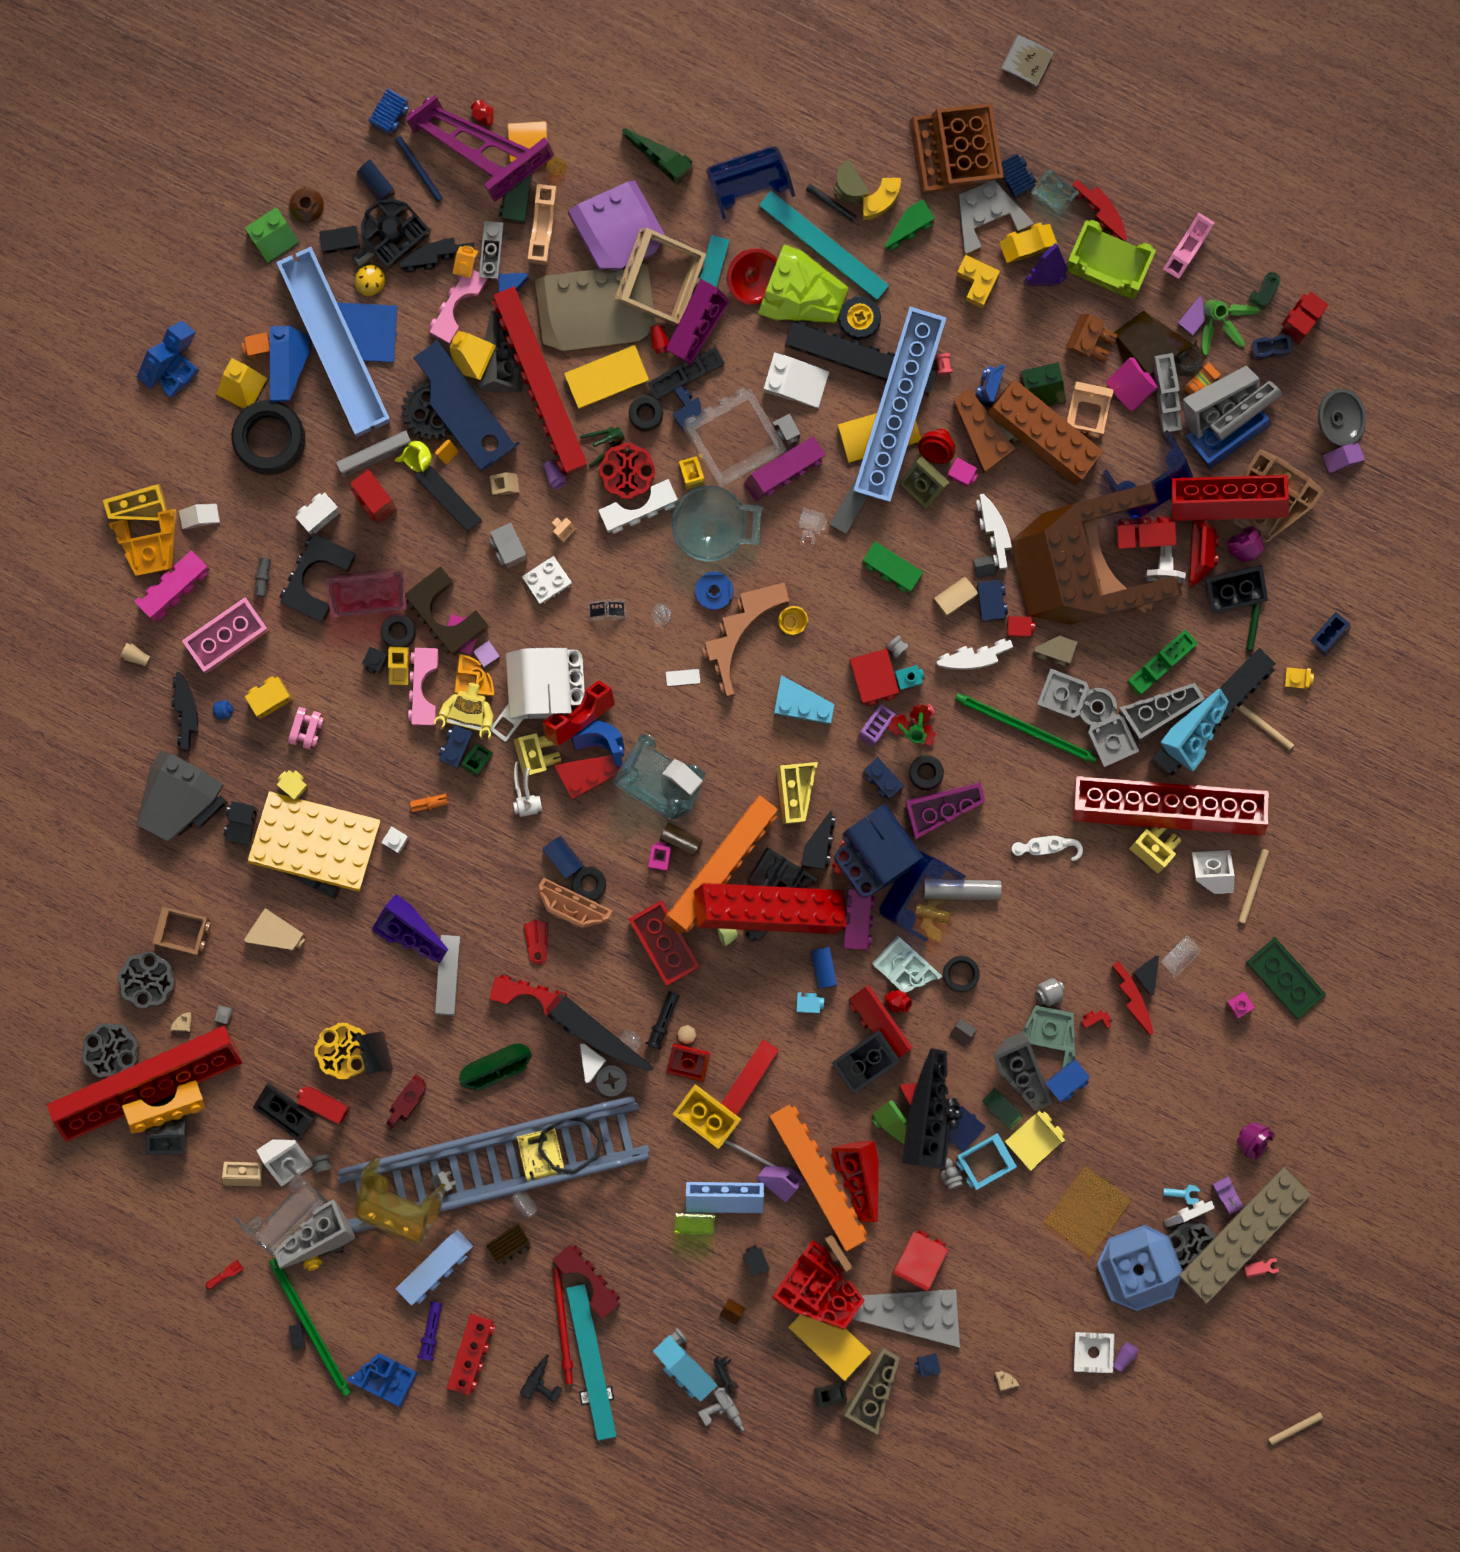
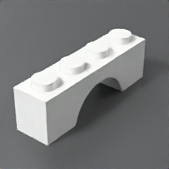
(661, 498)

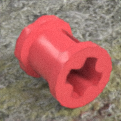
(943, 369)

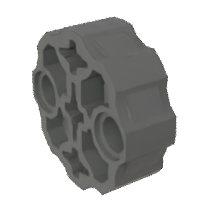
(139, 962)
(101, 1033)
(1182, 1234)

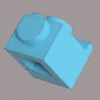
(809, 1003)

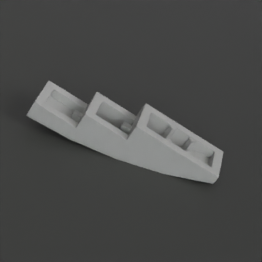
(1167, 392)
(448, 977)

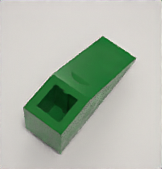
(914, 219)

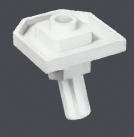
(1165, 567)

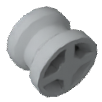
(897, 646)

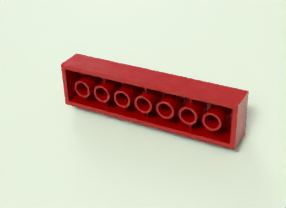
(769, 908)

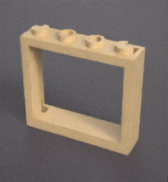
(633, 266)

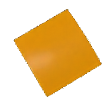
(526, 134)

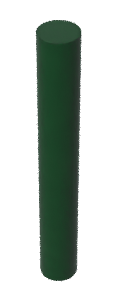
(1253, 626)

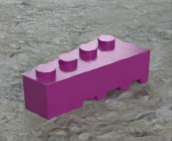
(697, 321)
(941, 807)

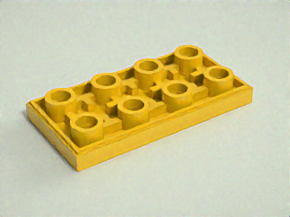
(606, 377)
(834, 1346)

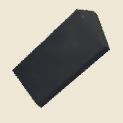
(1236, 589)
(284, 1111)

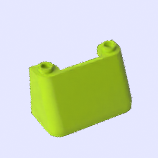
(1109, 260)

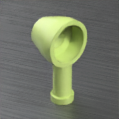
(727, 935)

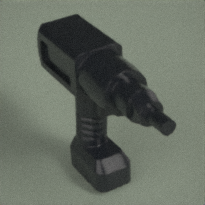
(535, 1383)

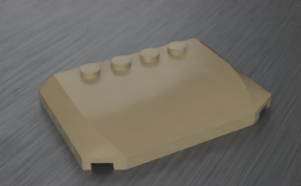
(581, 310)

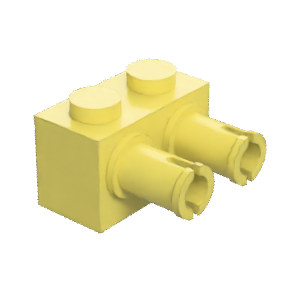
(530, 753)
(1153, 851)

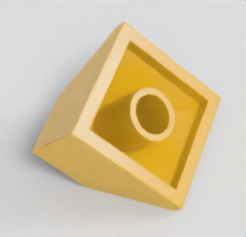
(471, 354)
(240, 384)

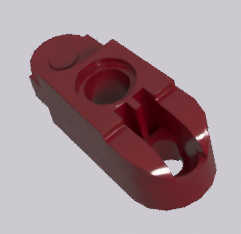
(407, 1100)

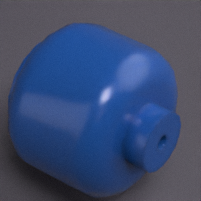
(222, 709)

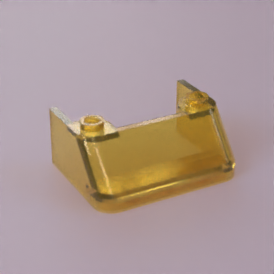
(392, 1212)

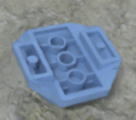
(1160, 1265)

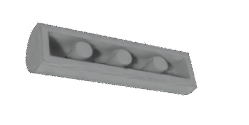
(1245, 410)
(373, 454)
(962, 889)

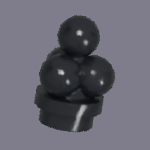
(954, 1113)

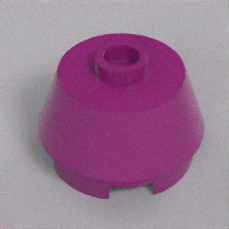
(1246, 545)
(1254, 1139)

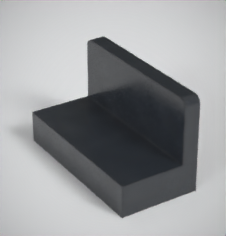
(339, 240)

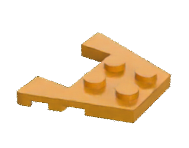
(148, 552)

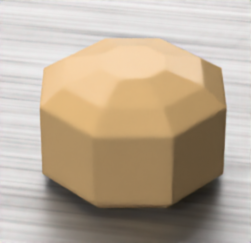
(686, 1034)

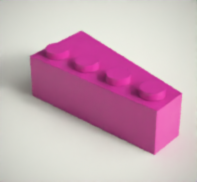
(173, 586)

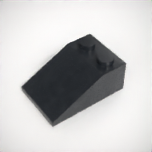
(866, 1062)

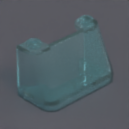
(643, 779)

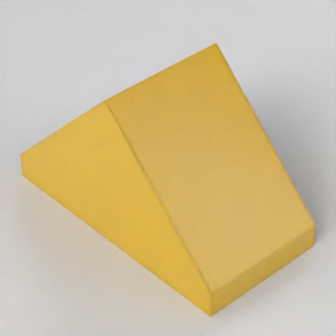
(692, 473)

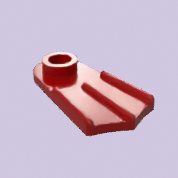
(537, 938)

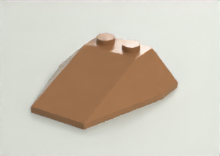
(1301, 489)

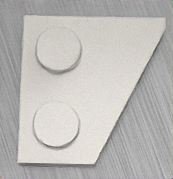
(1187, 1214)

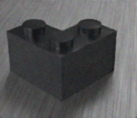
(241, 822)

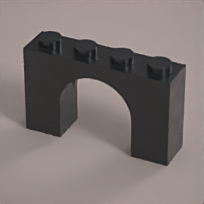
(317, 551)

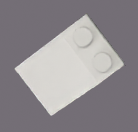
(795, 380)

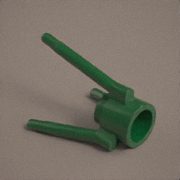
(613, 437)

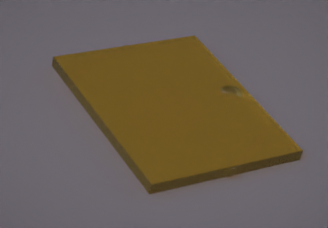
(1087, 1210)

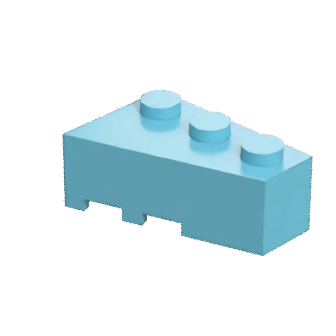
(685, 1369)

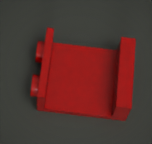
(874, 677)

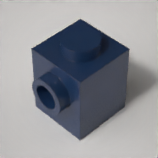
(927, 1365)

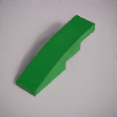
(1162, 662)

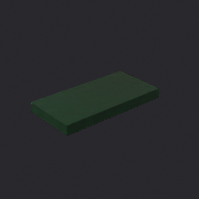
(1286, 978)

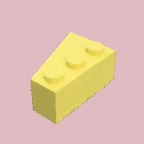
(794, 790)

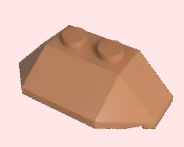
(571, 906)

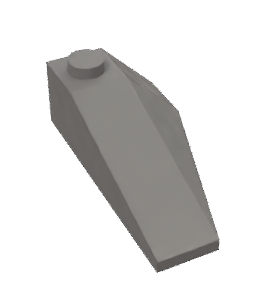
(320, 1234)

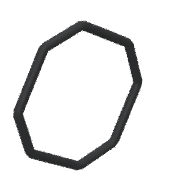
(581, 1166)

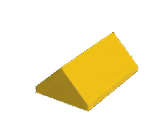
(706, 1116)

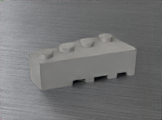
(1217, 399)

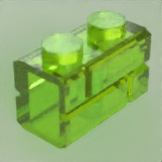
(694, 1224)

